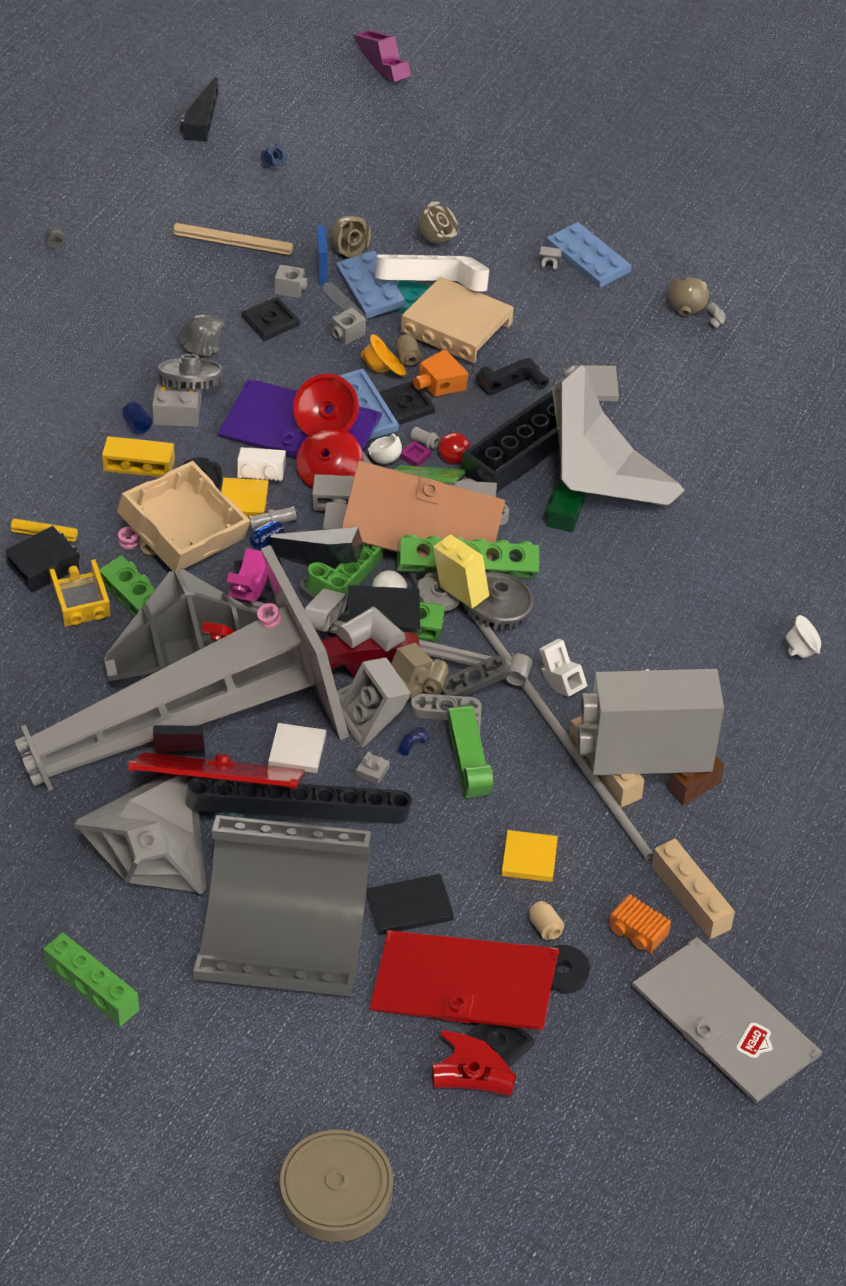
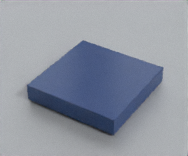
(322, 254)

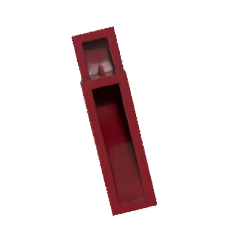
(341, 653)

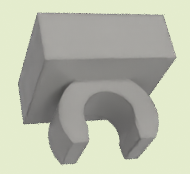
(551, 255)
(372, 768)

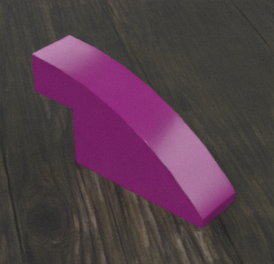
(383, 54)

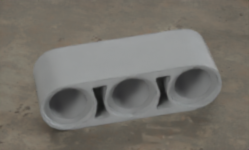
(326, 609)

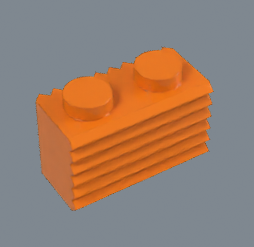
(639, 924)

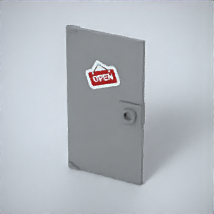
(727, 1019)

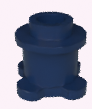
(273, 156)

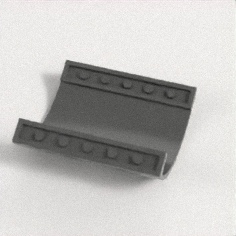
(284, 906)

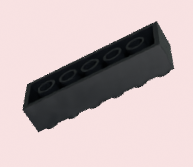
(514, 445)

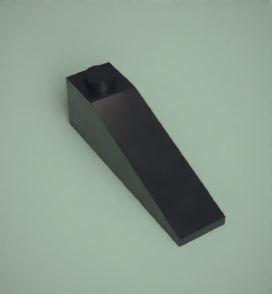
(200, 114)
(325, 546)

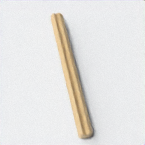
(233, 239)

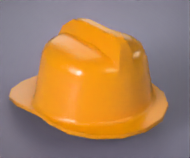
(380, 358)

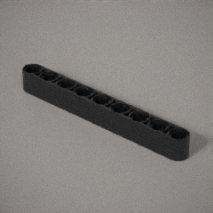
(303, 802)

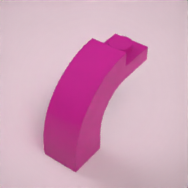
(251, 578)

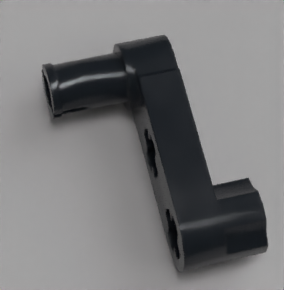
(511, 375)

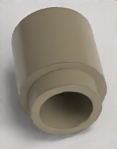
(408, 350)
(435, 681)

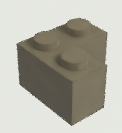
(412, 667)

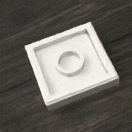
(297, 747)

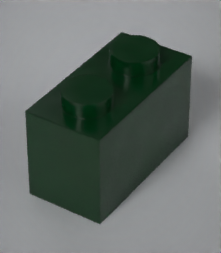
(564, 508)

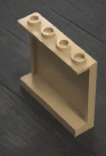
(455, 318)

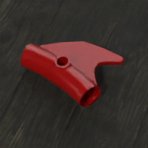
(472, 1067)

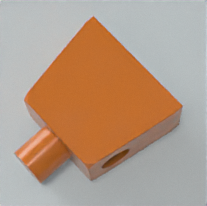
(441, 375)

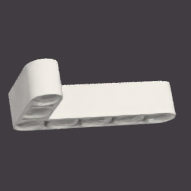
(429, 267)

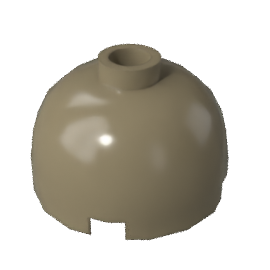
(436, 223)
(350, 235)
(687, 295)

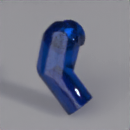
(410, 738)

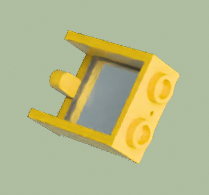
(81, 596)

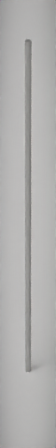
(567, 742)

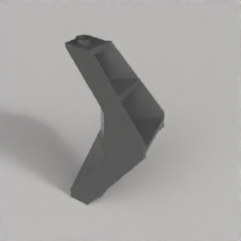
(171, 625)

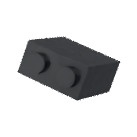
(40, 553)

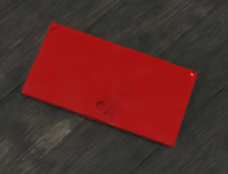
(219, 767)
(465, 980)

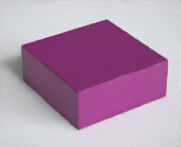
(415, 454)

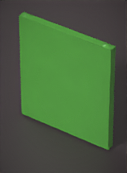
(438, 474)

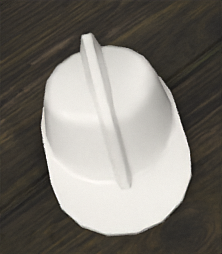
(803, 638)

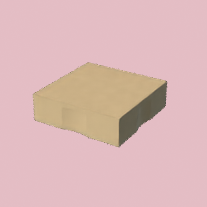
(183, 516)

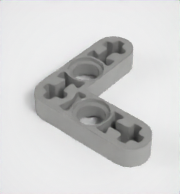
(439, 700)

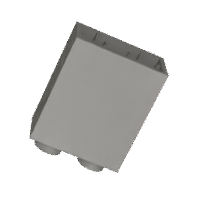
(651, 721)

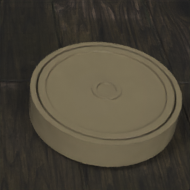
(336, 1185)

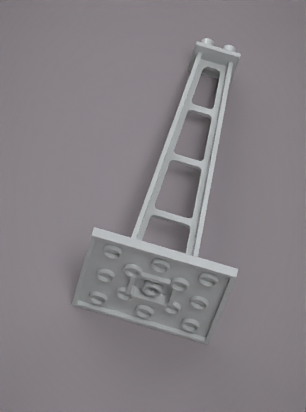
(209, 684)

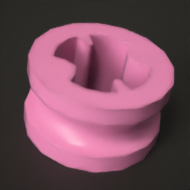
(128, 543)
(267, 609)

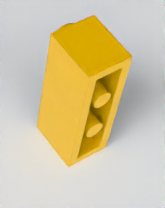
(138, 456)

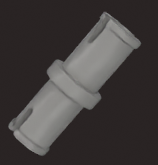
(282, 516)

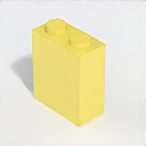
(461, 571)

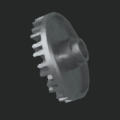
(189, 371)
(507, 602)

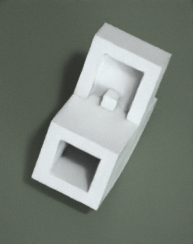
(559, 672)

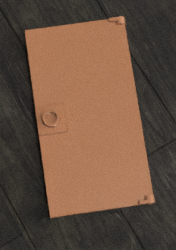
(398, 504)

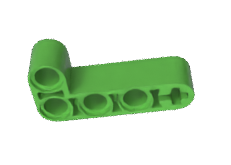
(322, 576)
(474, 773)

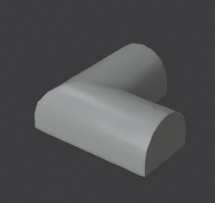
(371, 624)

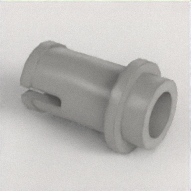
(431, 440)

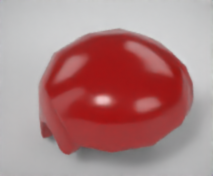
(452, 446)

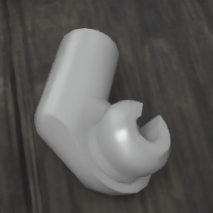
(718, 315)

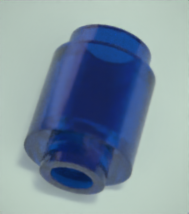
(137, 418)
(260, 535)

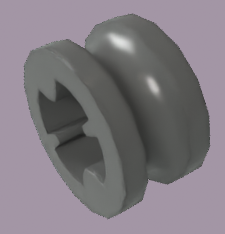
(55, 243)

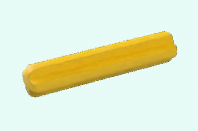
(33, 528)

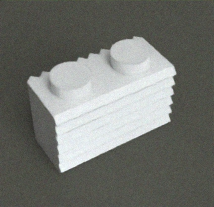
(261, 463)

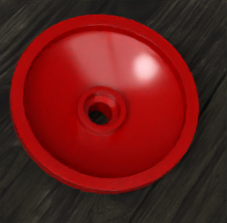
(319, 394)
(341, 461)

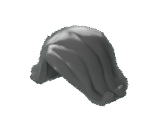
(201, 335)

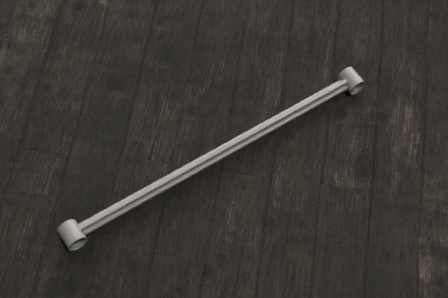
(519, 665)

